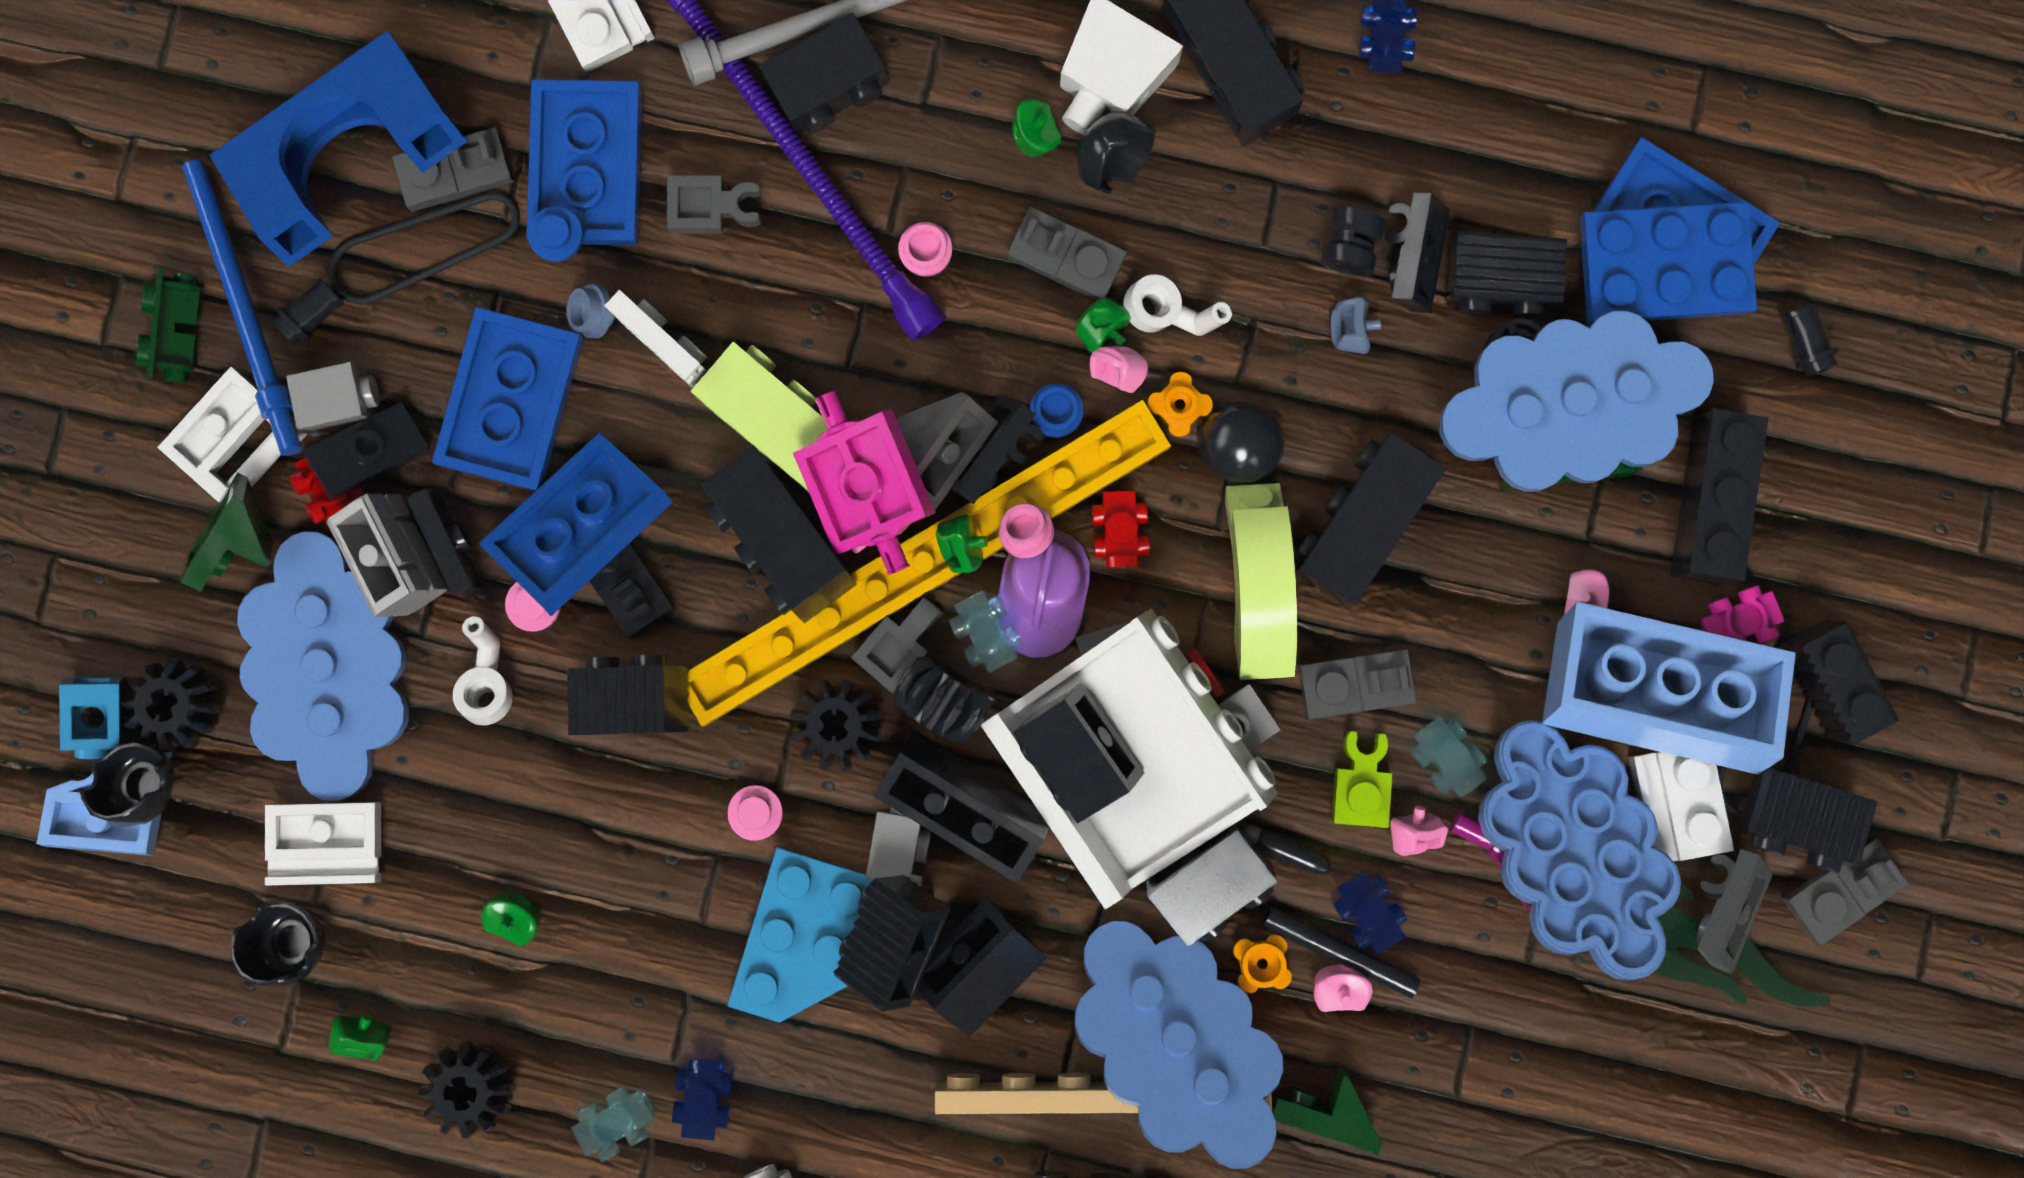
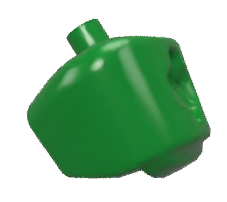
(1035, 128)
(1102, 323)
(960, 544)
(511, 918)
(358, 1037)

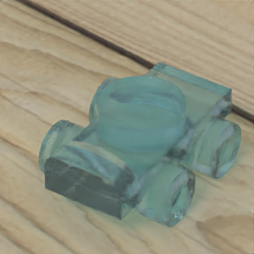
(982, 621)
(1456, 764)
(622, 1118)

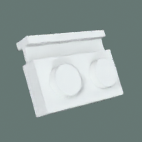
(601, 28)
(647, 326)
(1685, 804)
(323, 843)

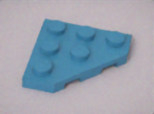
(797, 936)

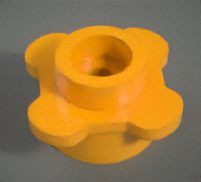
(1179, 419)
(1274, 974)

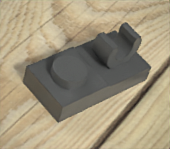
(466, 171)
(1066, 254)
(1356, 684)
(1838, 900)
(1738, 901)

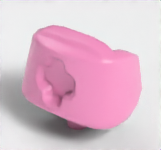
(1119, 367)
(1588, 587)
(1417, 832)
(1341, 989)

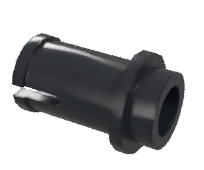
(307, 312)
(1810, 341)

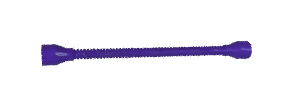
(912, 306)

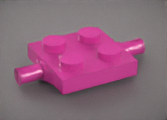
(863, 482)

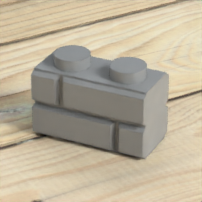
(386, 555)

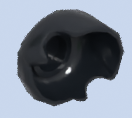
(1113, 150)
(1240, 442)
(130, 785)
(278, 945)

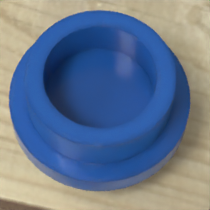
(555, 234)
(1057, 410)

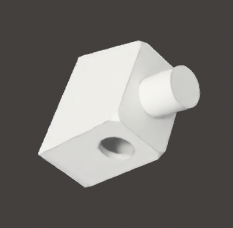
(1114, 64)

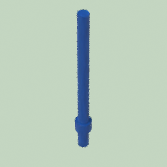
(272, 397)

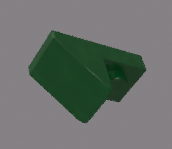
(232, 528)
(1339, 1119)

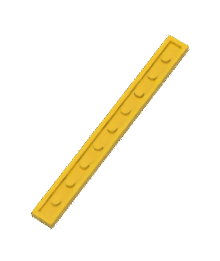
(1051, 484)

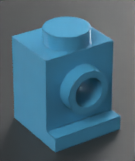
(76, 734)

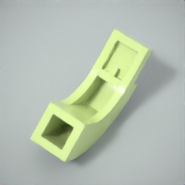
(1263, 581)

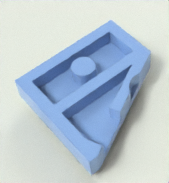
(70, 826)

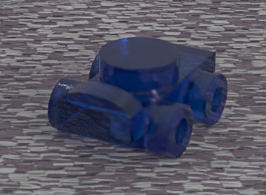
(1385, 43)
(1376, 921)
(700, 1108)

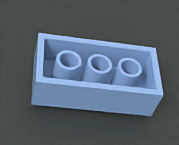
(1669, 688)

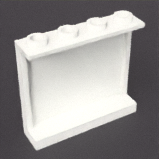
(1191, 754)

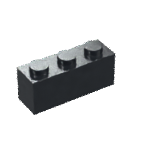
(1237, 63)
(1719, 497)
(1367, 519)
(776, 536)
(964, 806)

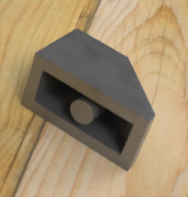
(945, 440)

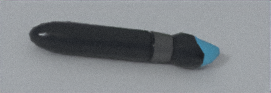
(1287, 850)

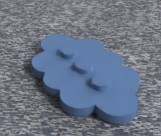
(1576, 401)
(320, 669)
(1579, 850)
(1179, 1045)

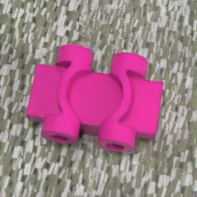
(1754, 615)

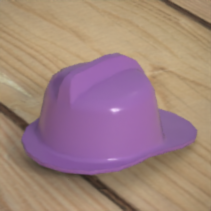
(1046, 595)

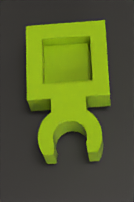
(1362, 793)

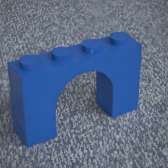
(273, 157)

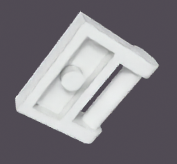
(217, 430)

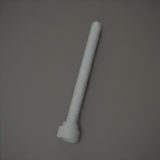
(706, 57)

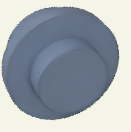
(587, 311)

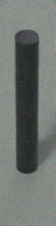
(1341, 952)

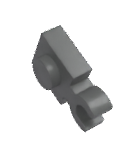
(700, 204)

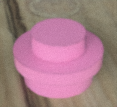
(925, 249)
(1026, 531)
(526, 612)
(755, 812)

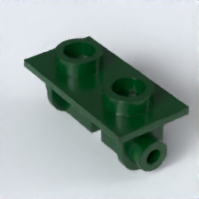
(164, 348)

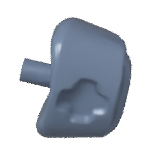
(1350, 325)

